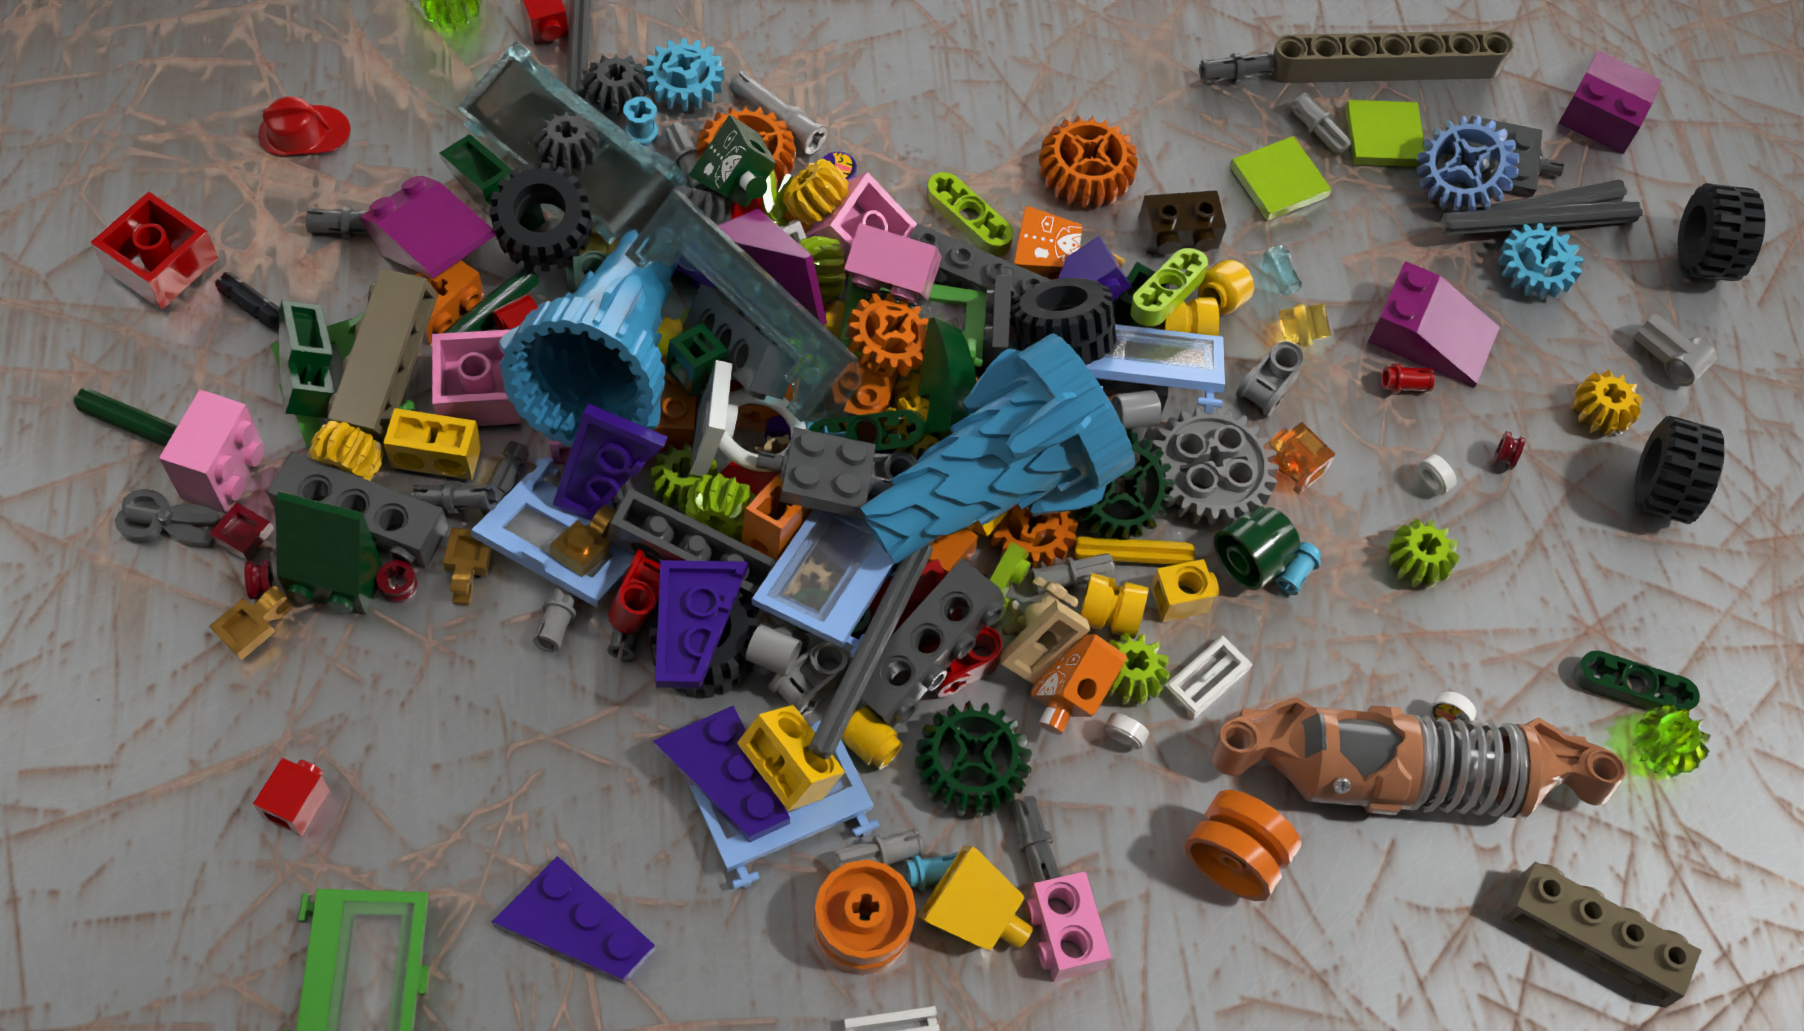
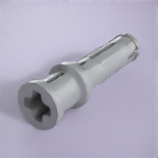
(804, 131)

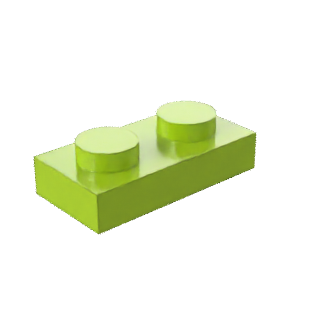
(1011, 569)

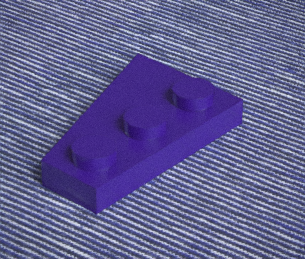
(602, 460)
(692, 617)
(720, 769)
(577, 922)

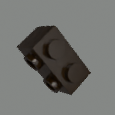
(1182, 222)

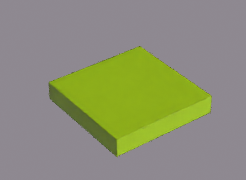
(1384, 132)
(1280, 178)

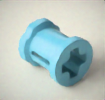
(640, 116)

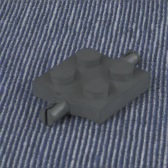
(1530, 158)
(998, 315)
(826, 472)

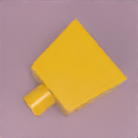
(976, 903)

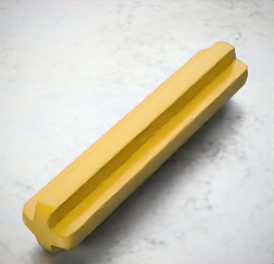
(1135, 550)

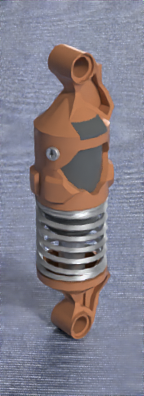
(1405, 761)

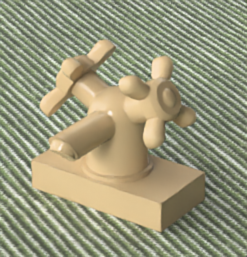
(1042, 632)

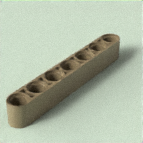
(1390, 56)

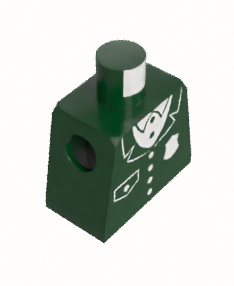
(735, 163)

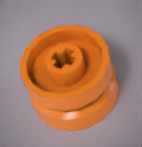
(1242, 845)
(871, 891)

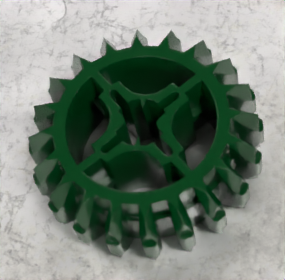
(1131, 498)
(954, 731)

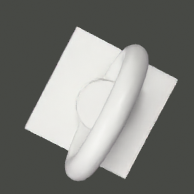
(718, 418)

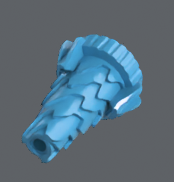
(591, 349)
(1032, 439)

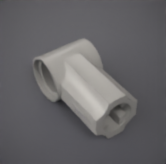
(1683, 357)
(1137, 411)
(777, 647)

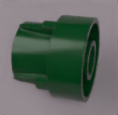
(1257, 547)

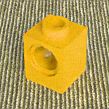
(1176, 604)

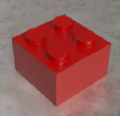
(155, 250)

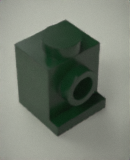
(693, 358)

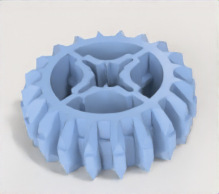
(1494, 149)

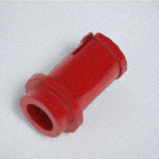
(1406, 378)

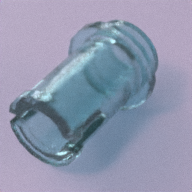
(1278, 263)

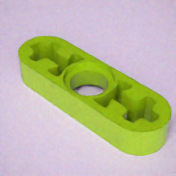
(973, 229)
(1142, 307)

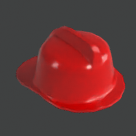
(301, 128)

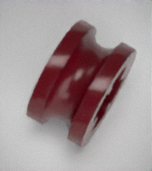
(1509, 450)
(258, 578)
(397, 594)

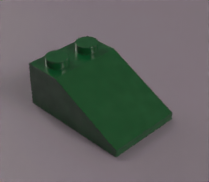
(325, 554)

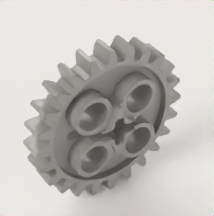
(1215, 465)

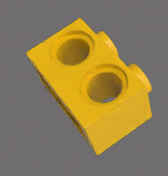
(432, 444)
(780, 752)

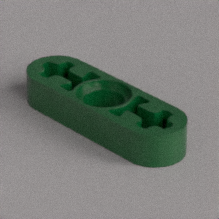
(893, 418)
(1654, 679)

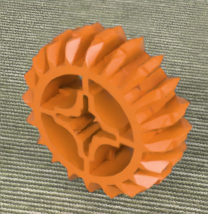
(773, 132)
(1088, 152)

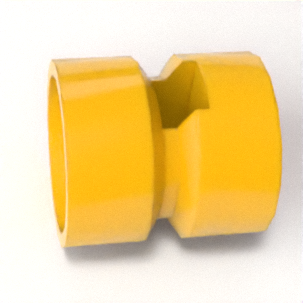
(1197, 317)
(1113, 605)

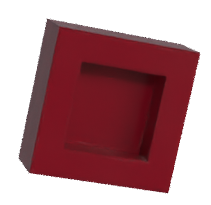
(241, 531)

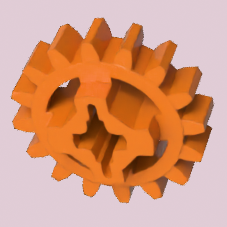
(887, 334)
(1048, 539)

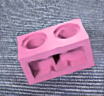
(1079, 926)

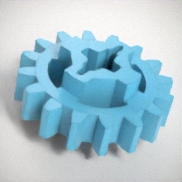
(684, 74)
(1540, 261)

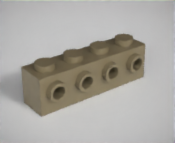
(383, 352)
(1602, 934)

